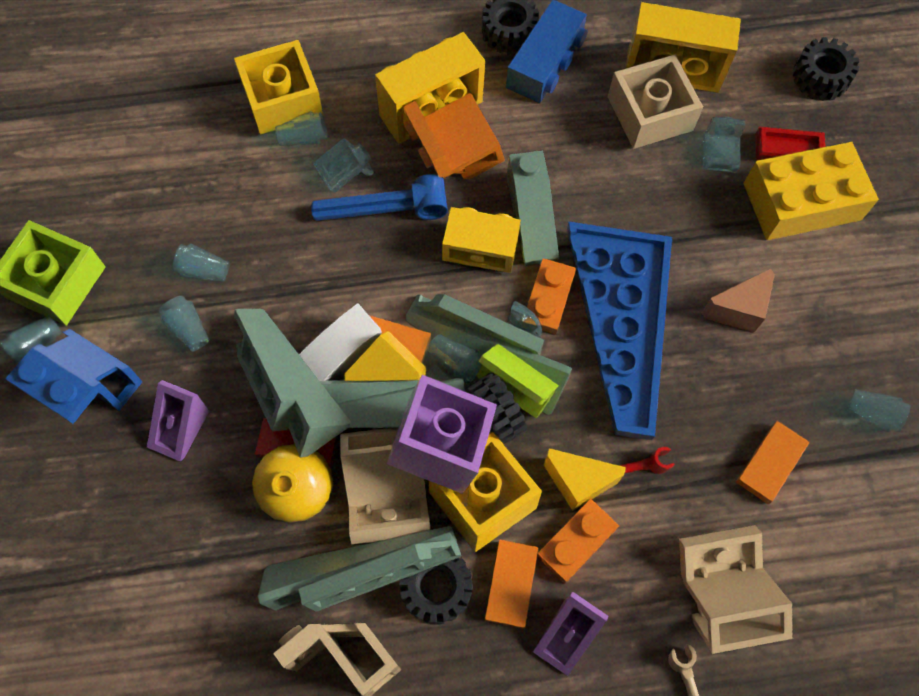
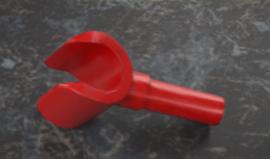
(651, 463)

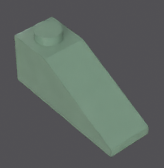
(533, 205)

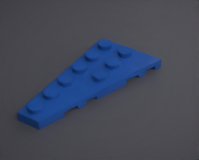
(625, 303)

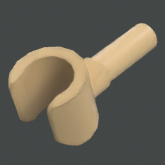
(685, 669)

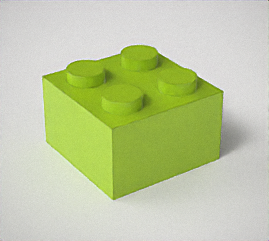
(48, 272)

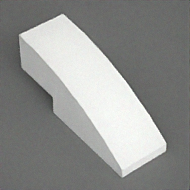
(341, 344)

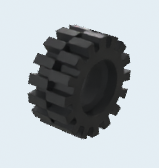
(503, 36)
(832, 56)
(507, 420)
(443, 610)

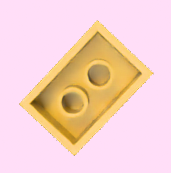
(700, 41)
(431, 80)
(810, 190)

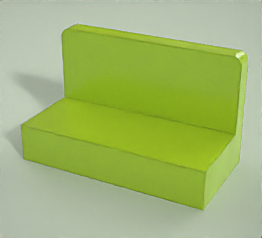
(528, 386)

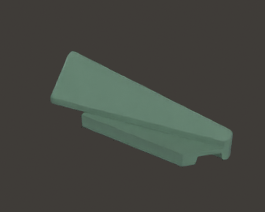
(482, 332)
(286, 385)
(376, 402)
(350, 572)

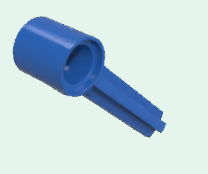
(426, 197)

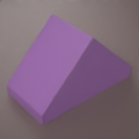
(175, 420)
(570, 633)

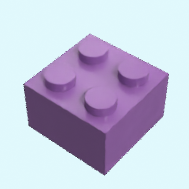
(442, 434)

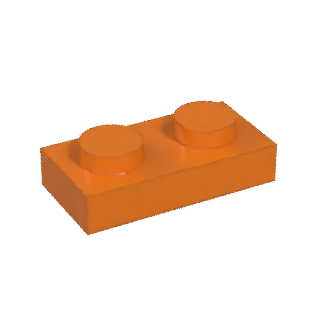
(551, 293)
(577, 541)

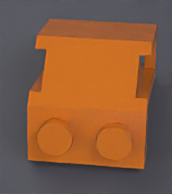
(454, 138)

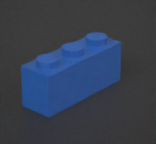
(547, 51)

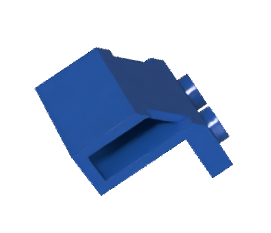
(69, 374)

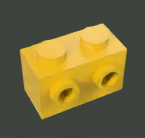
(480, 239)

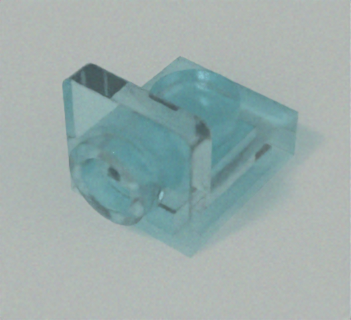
(723, 144)
(343, 164)

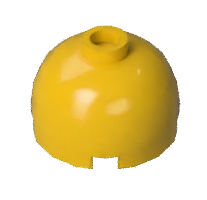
(292, 485)

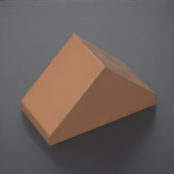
(742, 305)

